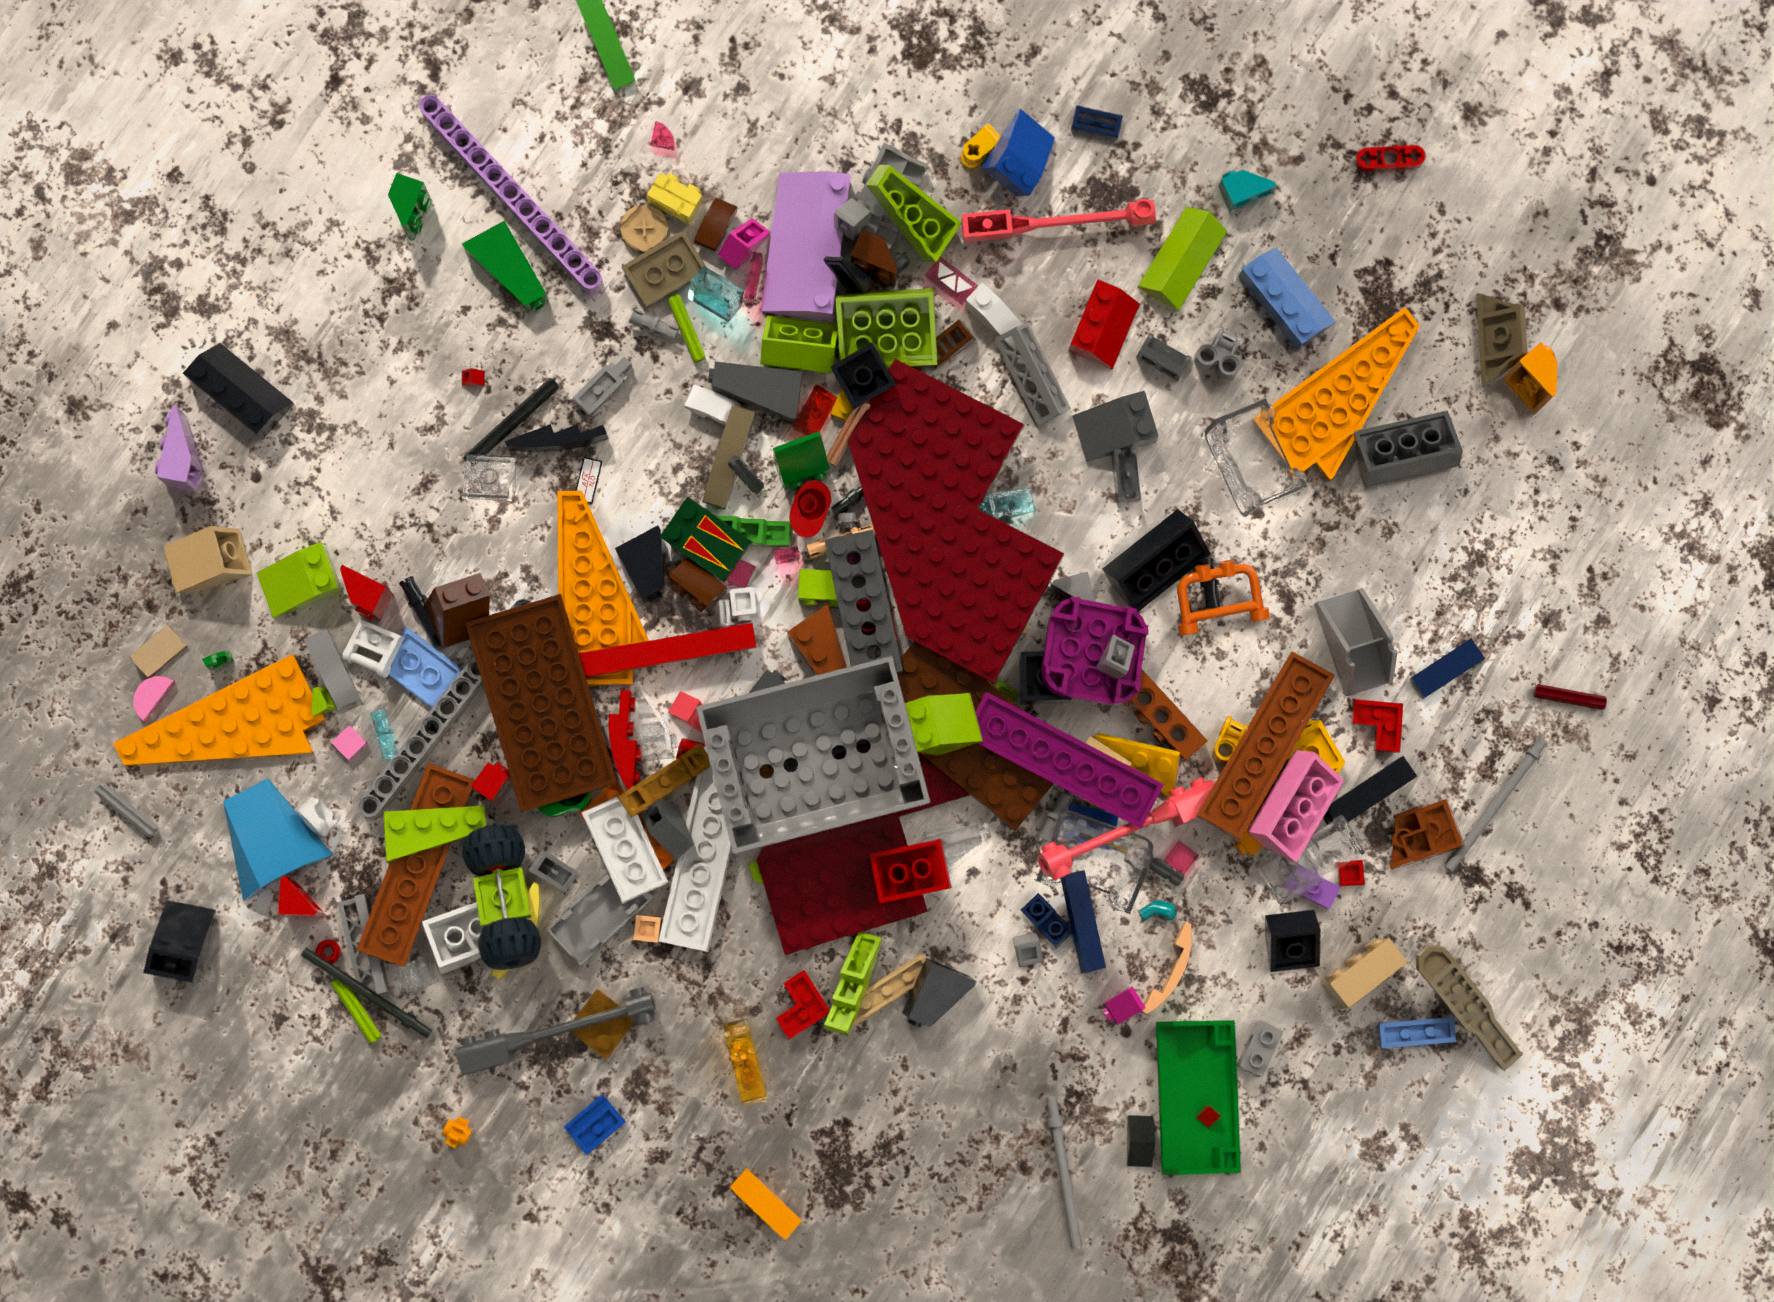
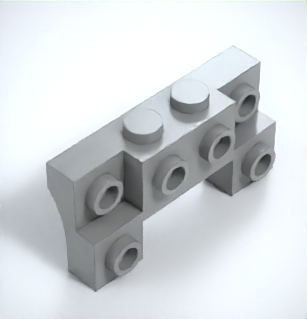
(906, 165)

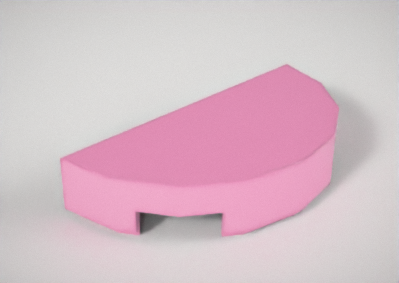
(150, 694)

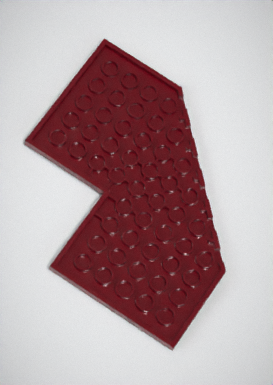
(954, 570)
(825, 880)

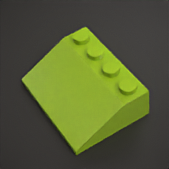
(895, 320)

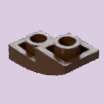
(714, 224)

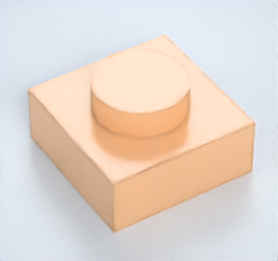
(647, 929)

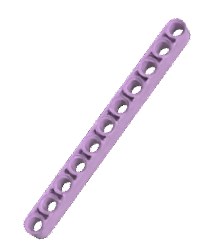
(503, 186)

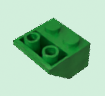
(410, 203)

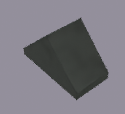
(1140, 1141)

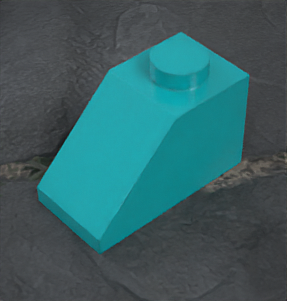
(1244, 187)

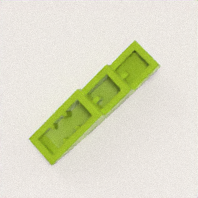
(853, 983)

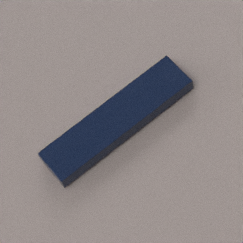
(1083, 922)

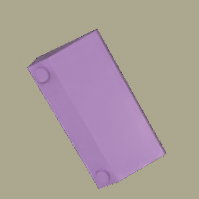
(801, 237)

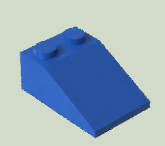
(1020, 155)

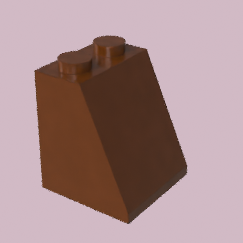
(454, 605)

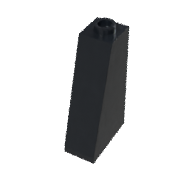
(1371, 791)

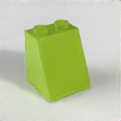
(943, 723)

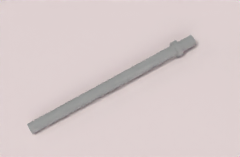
(1532, 755)

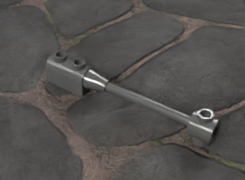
(498, 1047)

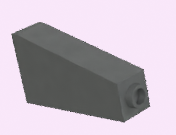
(759, 387)

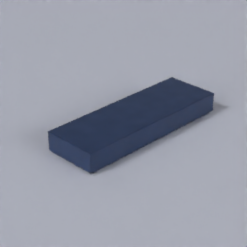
(1447, 668)

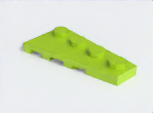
(428, 828)

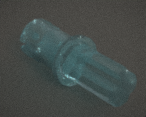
(383, 733)

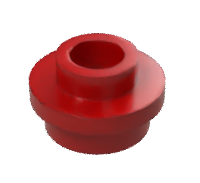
(332, 944)

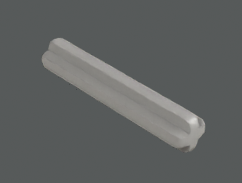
(126, 810)

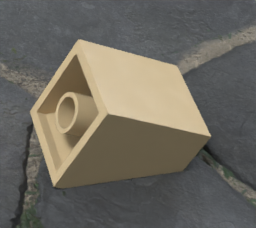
(207, 559)

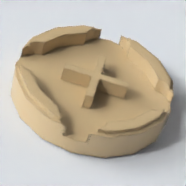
(644, 228)

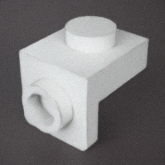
(743, 604)

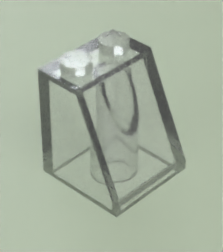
(960, 841)

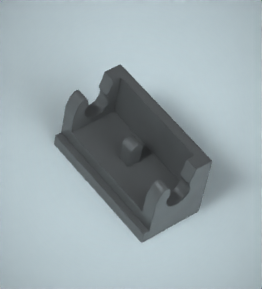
(1163, 357)
(1126, 475)

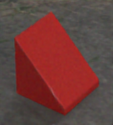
(473, 377)
(1208, 1116)

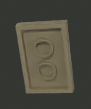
(664, 269)

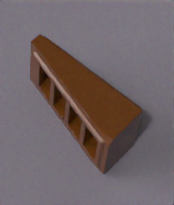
(961, 344)

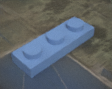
(1416, 1032)

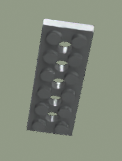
(874, 592)

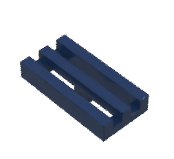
(1096, 131)

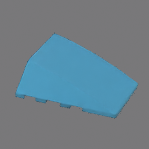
(268, 838)

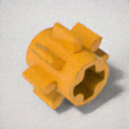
(457, 1132)

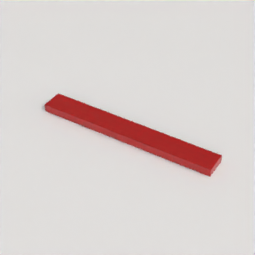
(668, 650)

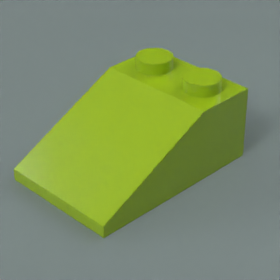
(299, 580)

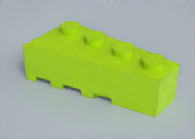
(914, 212)

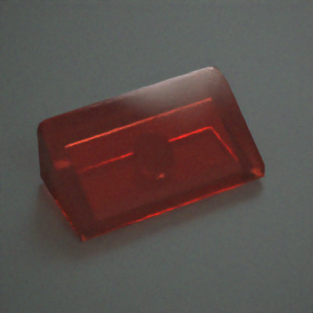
(815, 411)

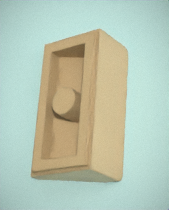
(158, 651)

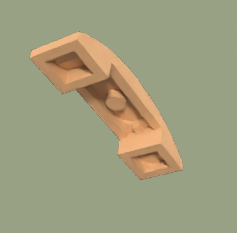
(1183, 942)

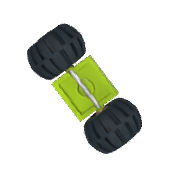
(501, 897)

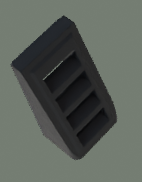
(849, 274)

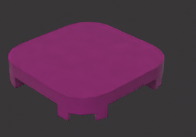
(1075, 643)

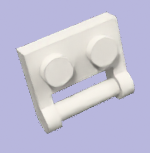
(375, 640)

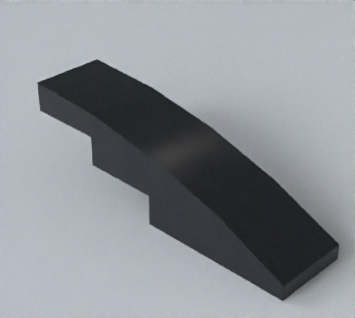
(546, 440)

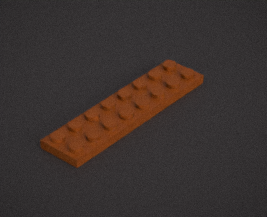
(1265, 746)
(412, 878)

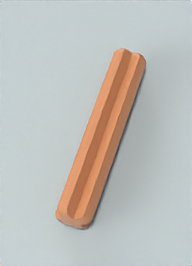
(841, 442)

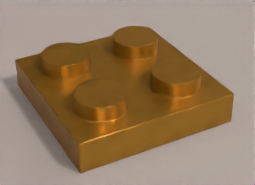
(606, 1035)

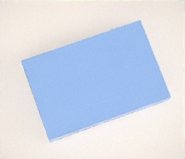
(422, 668)

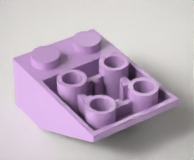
(179, 458)

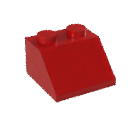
(366, 594)

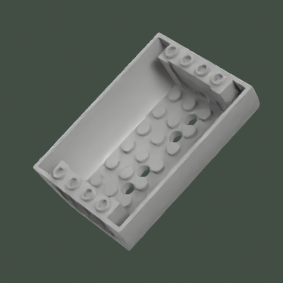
(806, 724)

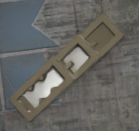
(731, 444)

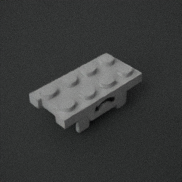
(595, 919)

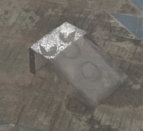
(655, 735)

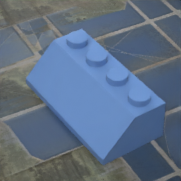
(1286, 298)

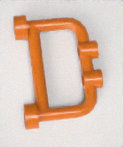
(1204, 573)

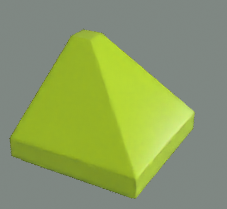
(321, 701)

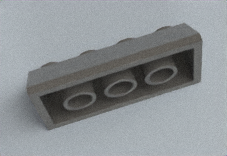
(1407, 448)

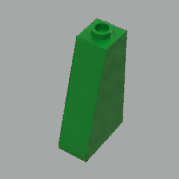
(506, 264)

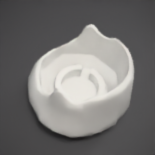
(317, 816)

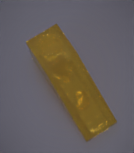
(744, 1060)

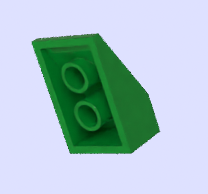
(801, 461)

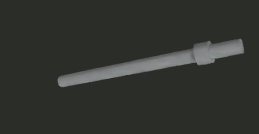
(1055, 1122)

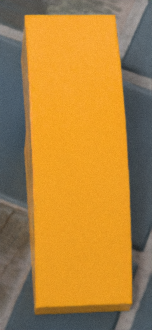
(766, 1204)

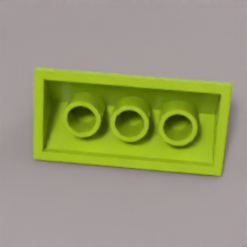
(1183, 257)

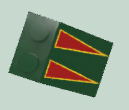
(706, 539)

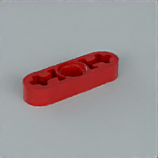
(1407, 164)

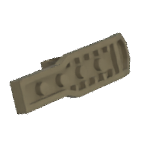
(1466, 1003)

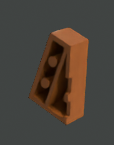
(818, 642)

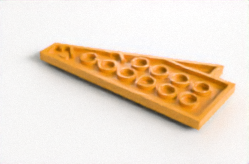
(1321, 413)
(592, 587)
(247, 719)

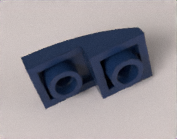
(1047, 920)

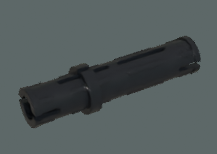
(417, 602)

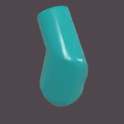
(1158, 907)

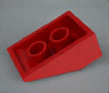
(910, 871)

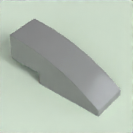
(332, 669)

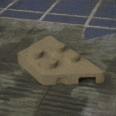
(1500, 336)

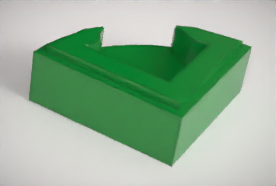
(217, 659)

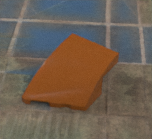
(1424, 834)

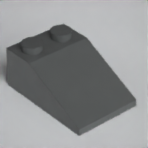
(1116, 425)

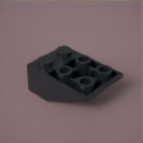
(180, 942)

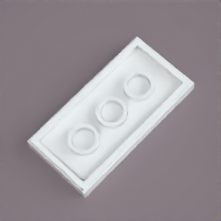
(625, 850)

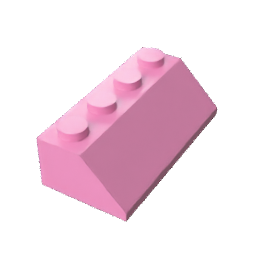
(1295, 805)

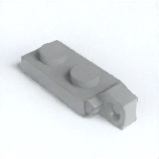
(602, 386)

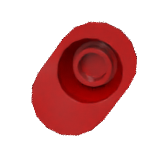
(809, 508)

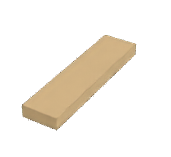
(890, 988)

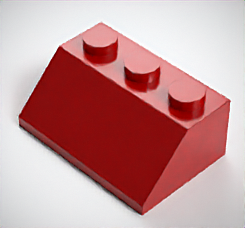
(1104, 325)

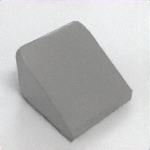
(1027, 949)

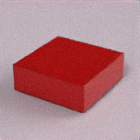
(1351, 874)

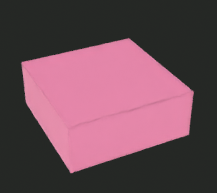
(349, 742)

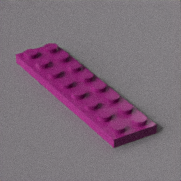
(1066, 761)

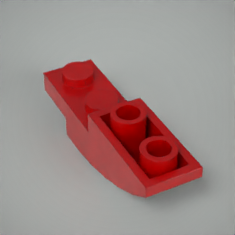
(625, 751)

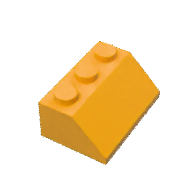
(1535, 377)

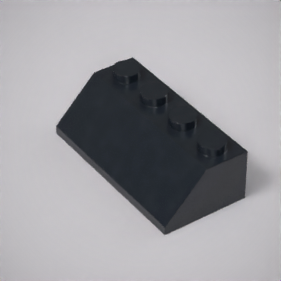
(238, 389)
(1157, 560)

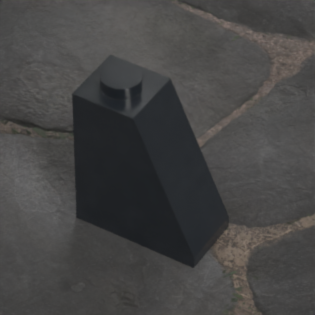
(645, 564)
(935, 993)

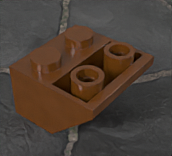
(875, 258)
(697, 585)

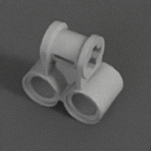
(1222, 352)

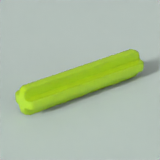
(686, 328)
(357, 1011)

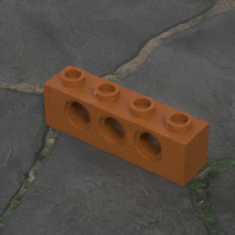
(1192, 737)

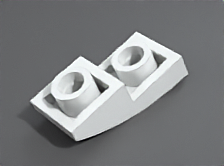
(709, 403)

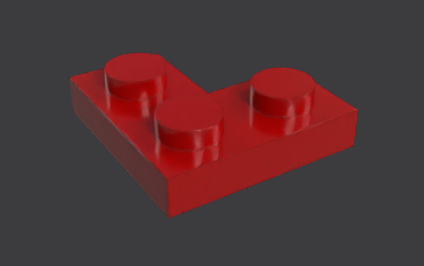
(1385, 718)
(809, 1005)

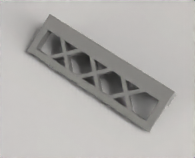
(1036, 370)
(376, 965)

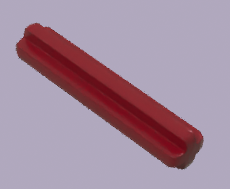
(1570, 696)

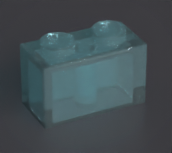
(716, 294)

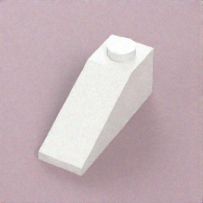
(992, 313)

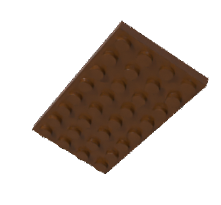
(541, 703)
(988, 777)

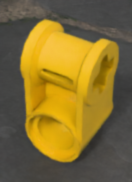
(981, 145)
(1229, 736)

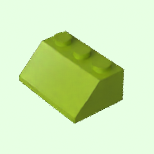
(799, 344)

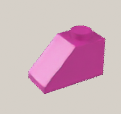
(743, 242)
(1123, 1006)

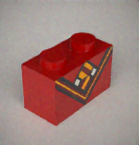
(493, 782)

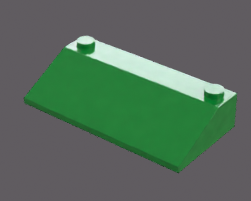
(1195, 1071)

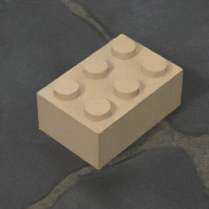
(1363, 972)

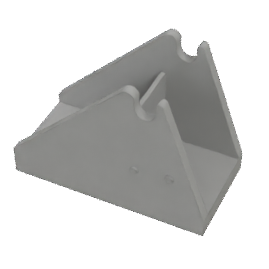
(1357, 641)

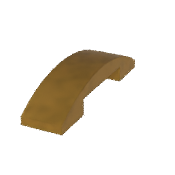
(665, 780)

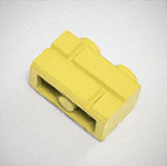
(675, 197)

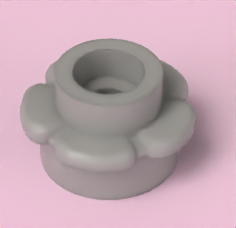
(847, 520)

